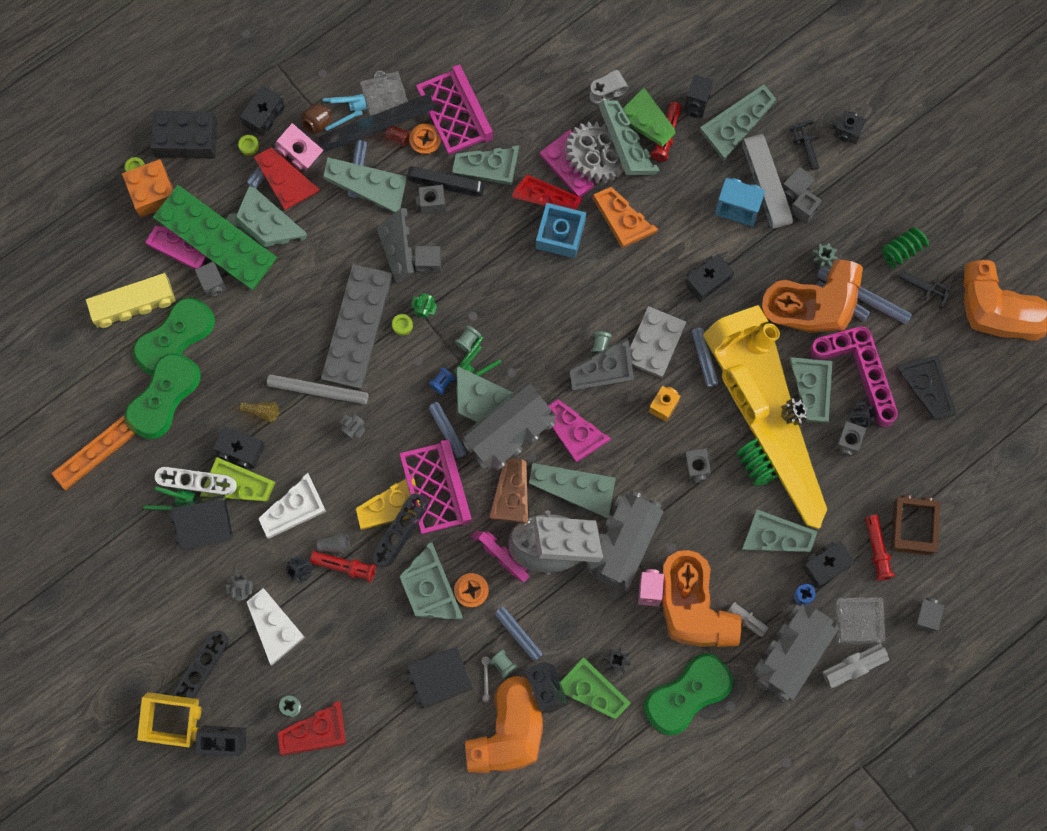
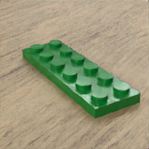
(215, 237)

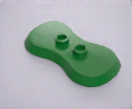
(185, 324)
(153, 409)
(676, 703)

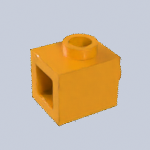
(664, 403)

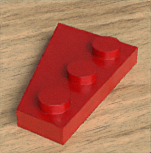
(285, 180)

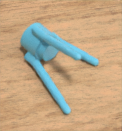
(355, 103)

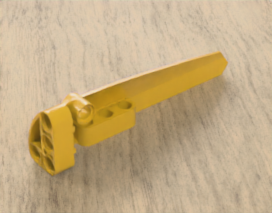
(756, 381)

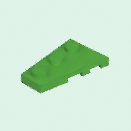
(648, 118)
(593, 689)

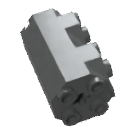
(508, 427)
(626, 539)
(795, 652)

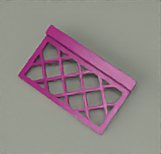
(471, 105)
(453, 482)

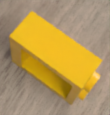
(147, 715)

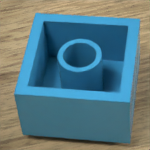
(739, 201)
(560, 230)

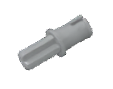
(749, 620)

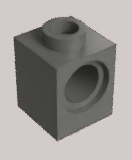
(797, 184)
(437, 205)
(805, 206)
(427, 259)
(211, 279)
(850, 430)
(701, 457)
(928, 615)

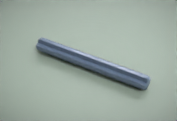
(875, 301)

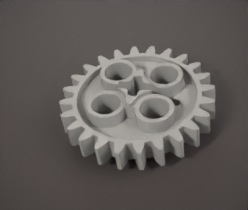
(594, 151)

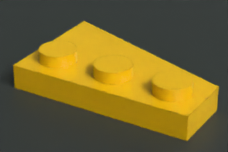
(385, 507)

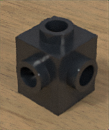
(849, 127)

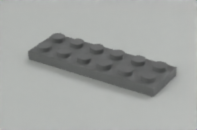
(357, 327)

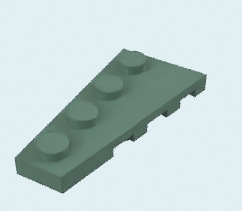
(736, 122)
(631, 154)
(375, 185)
(579, 488)

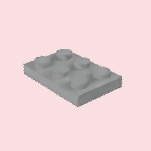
(655, 341)
(567, 539)

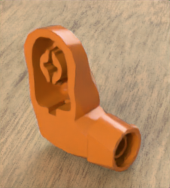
(816, 307)
(1001, 311)
(688, 604)
(517, 731)

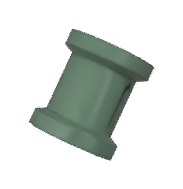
(467, 338)
(601, 341)
(503, 664)
(283, 705)

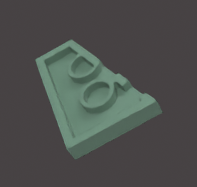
(490, 166)
(813, 386)
(778, 534)

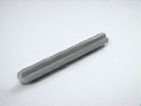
(317, 389)

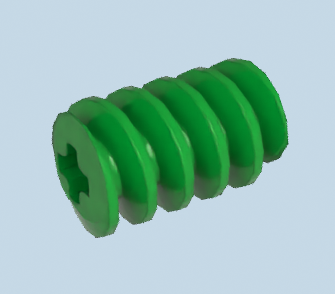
(903, 245)
(755, 463)

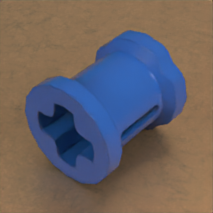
(439, 388)
(810, 595)

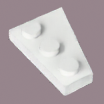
(294, 508)
(273, 625)

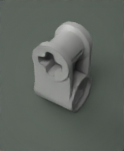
(608, 87)

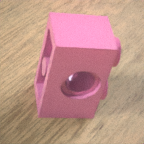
(295, 136)
(650, 588)

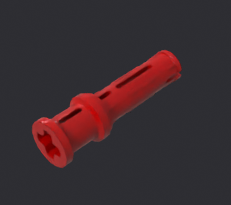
(660, 153)
(881, 558)
(354, 566)

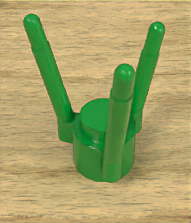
(465, 364)
(183, 496)

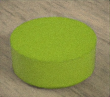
(248, 145)
(133, 163)
(402, 324)

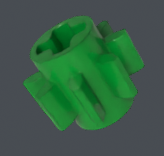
(423, 305)

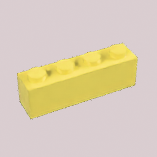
(130, 301)

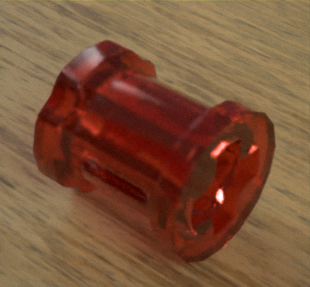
(398, 135)

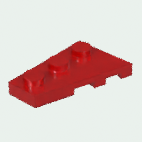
(540, 192)
(315, 733)

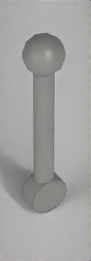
(485, 661)

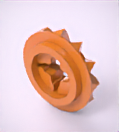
(420, 132)
(477, 582)

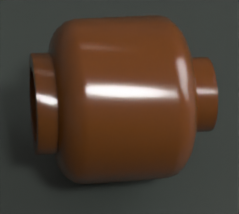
(316, 118)

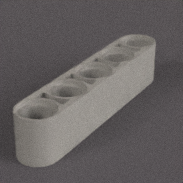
(766, 177)

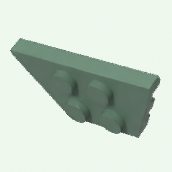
(266, 221)
(477, 395)
(429, 588)

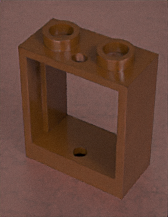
(915, 547)

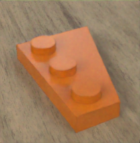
(622, 219)

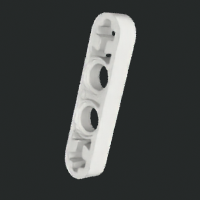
(195, 482)

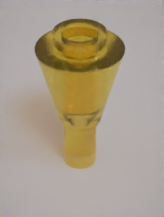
(267, 411)

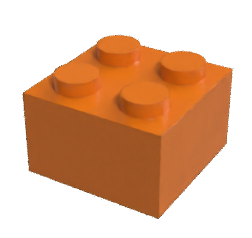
(148, 187)

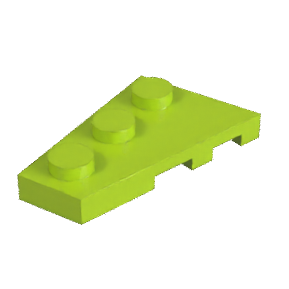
(249, 484)

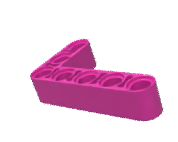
(864, 367)

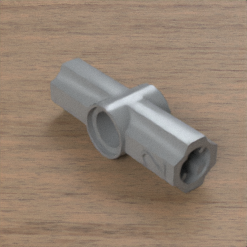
(855, 666)

